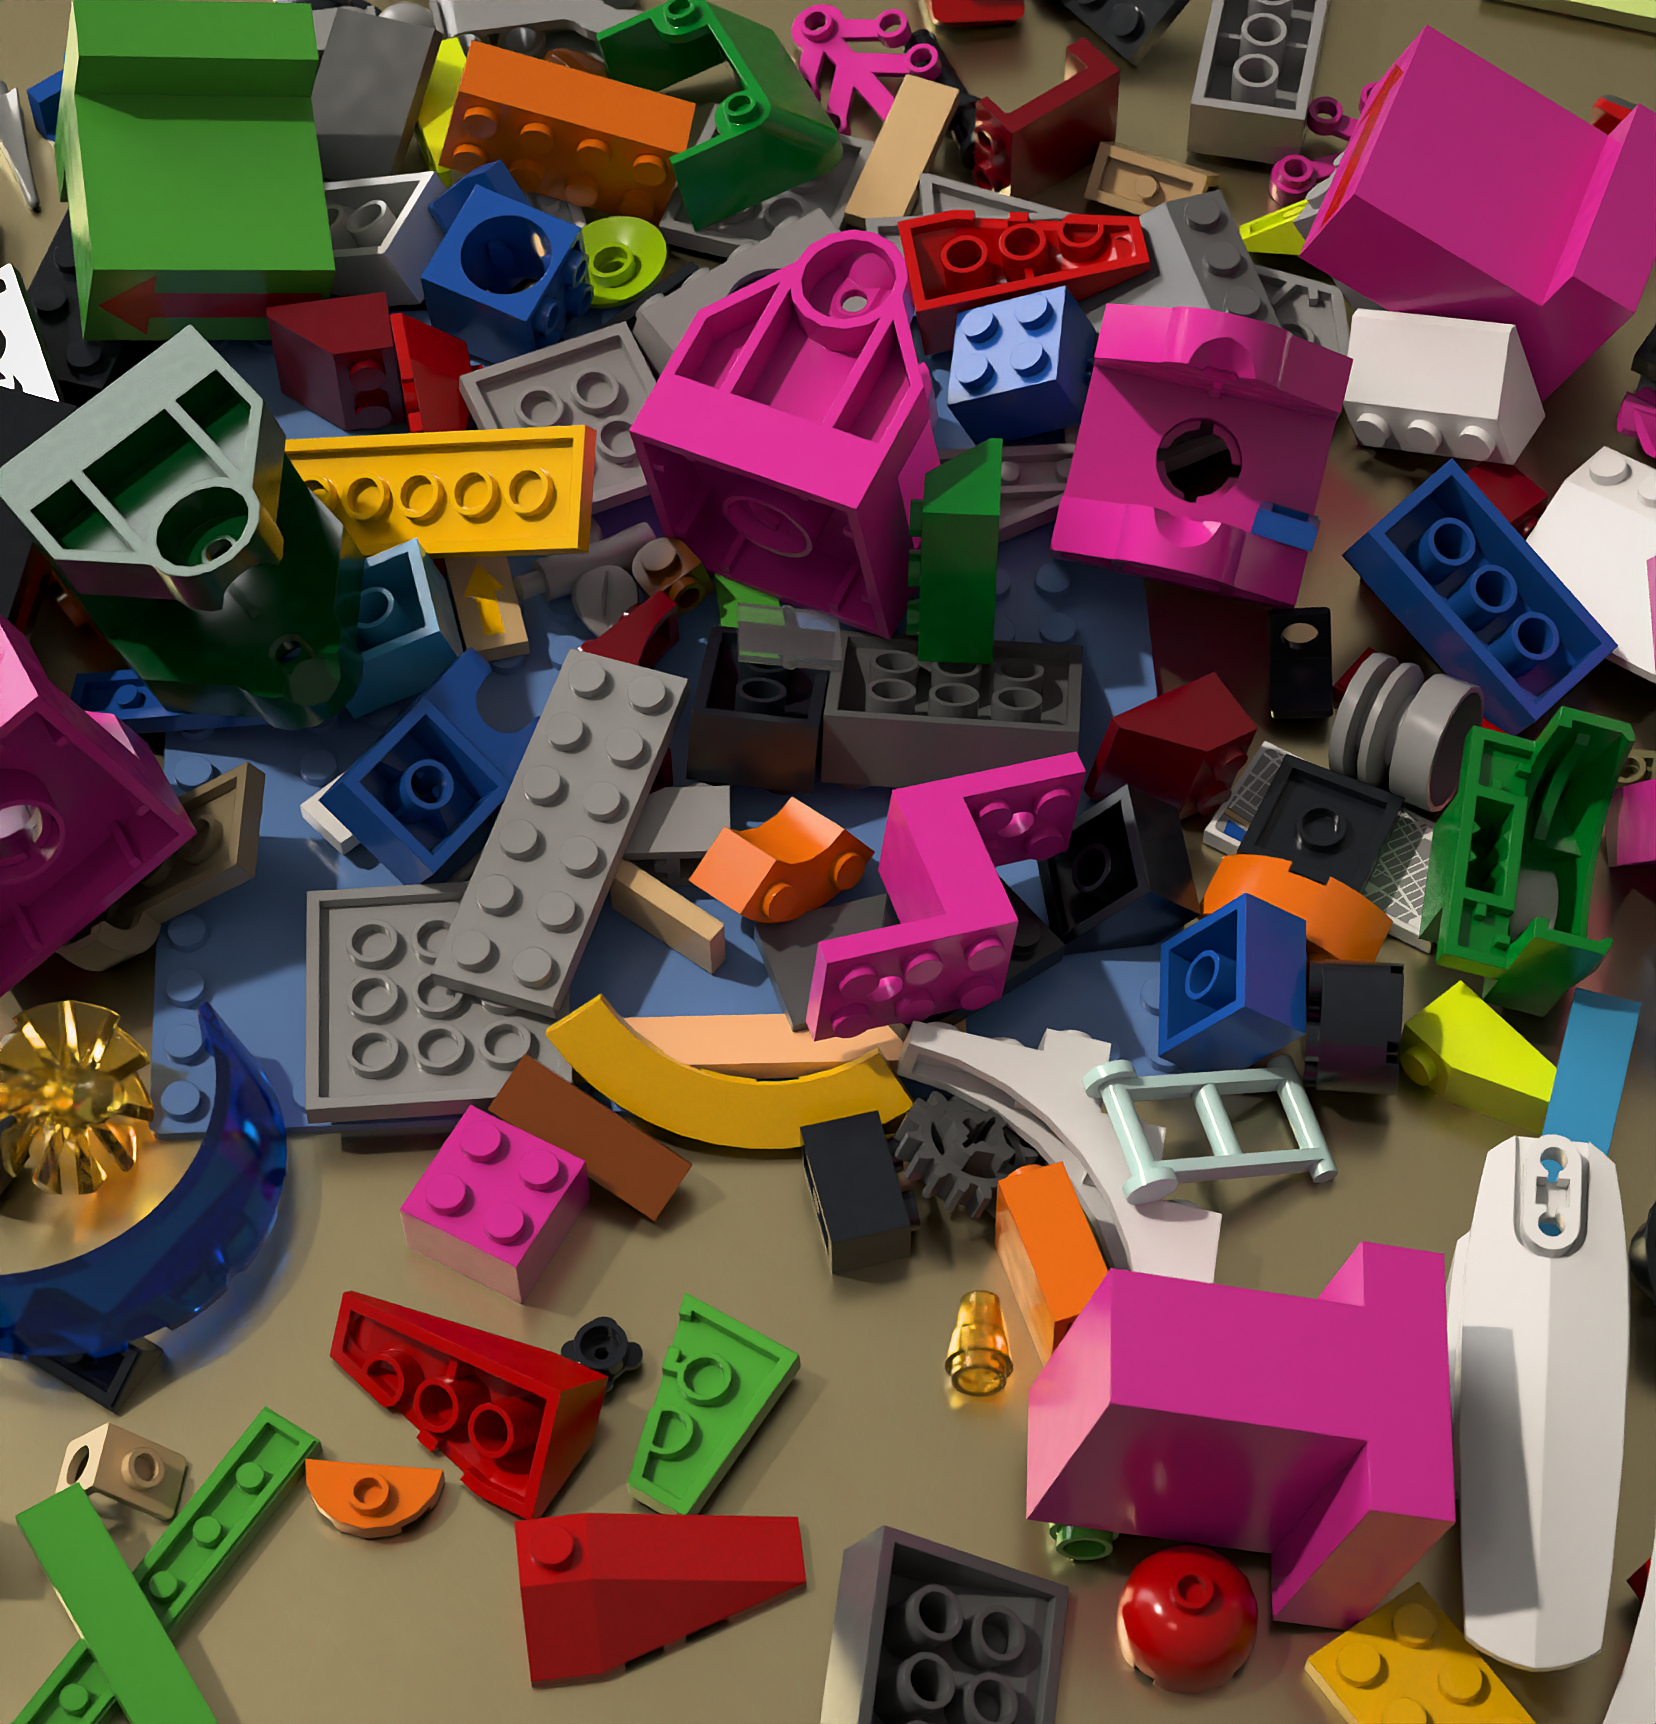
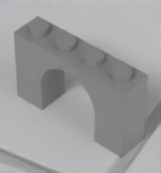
(666, 318)

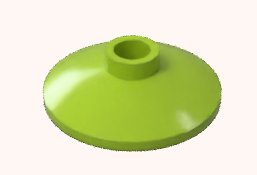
(624, 259)

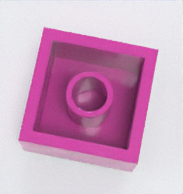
(495, 1204)

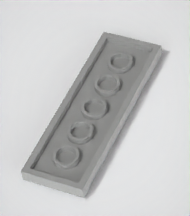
(561, 833)

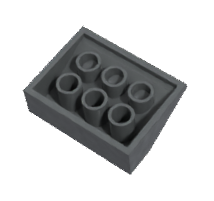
(1193, 263)
(934, 721)
(941, 1637)

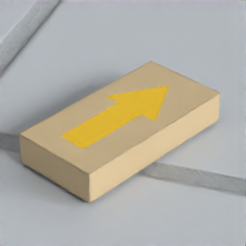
(487, 606)

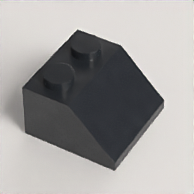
(1121, 876)

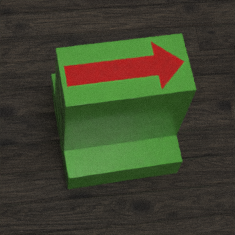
(191, 166)

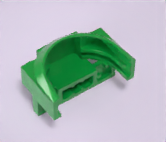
(1521, 857)

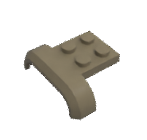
(210, 863)

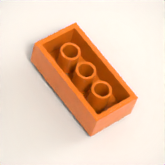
(567, 132)

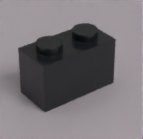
(857, 1191)

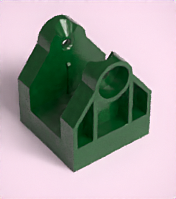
(196, 541)

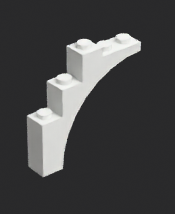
(1047, 1107)

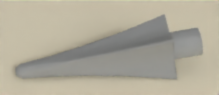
(14, 143)

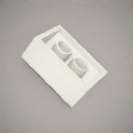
(1440, 386)

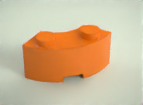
(782, 865)
(1338, 918)

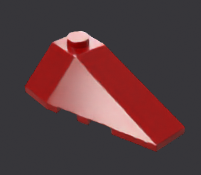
(976, 262)
(429, 380)
(489, 1403)
(633, 1583)

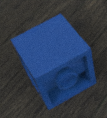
(502, 241)

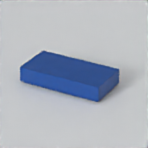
(1286, 525)

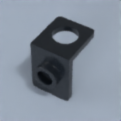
(1300, 671)

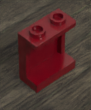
(1051, 134)

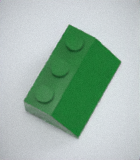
(957, 557)

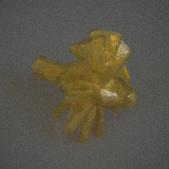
(69, 1075)

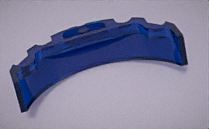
(184, 1248)

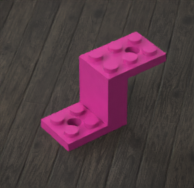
(947, 896)

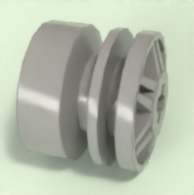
(1404, 730)

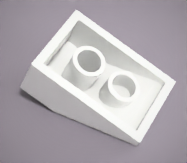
(383, 234)

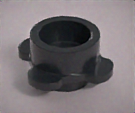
(608, 1336)

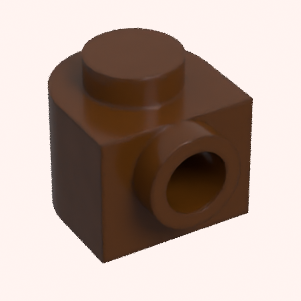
(673, 569)

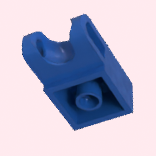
(448, 758)

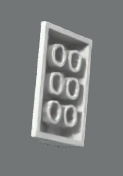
(1598, 546)

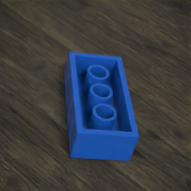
(1480, 598)

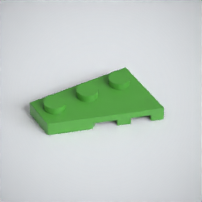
(708, 1406)

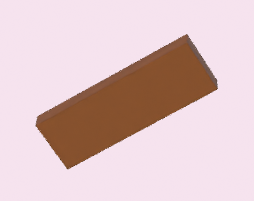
(614, 1149)

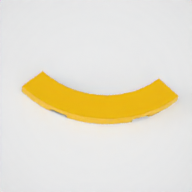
(714, 1104)

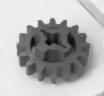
(959, 1152)

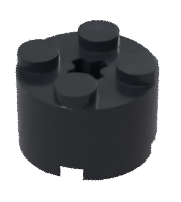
(1354, 1026)

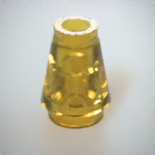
(979, 1346)

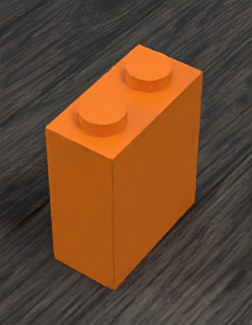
(1046, 1251)

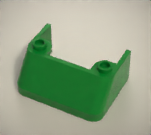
(769, 132)

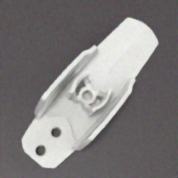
(1539, 1401)

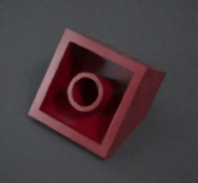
(339, 359)
(1177, 748)

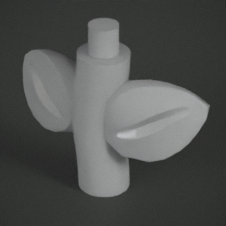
(596, 579)

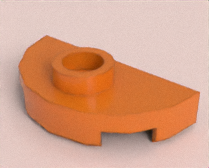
(372, 1497)

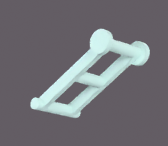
(1153, 1180)

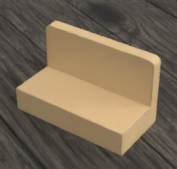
(1142, 180)

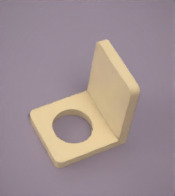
(126, 1470)

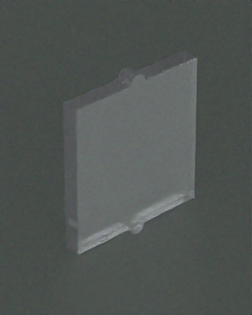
(788, 637)

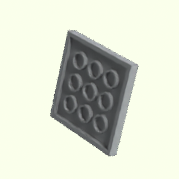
(381, 1028)

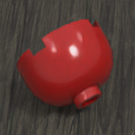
(1187, 1619)

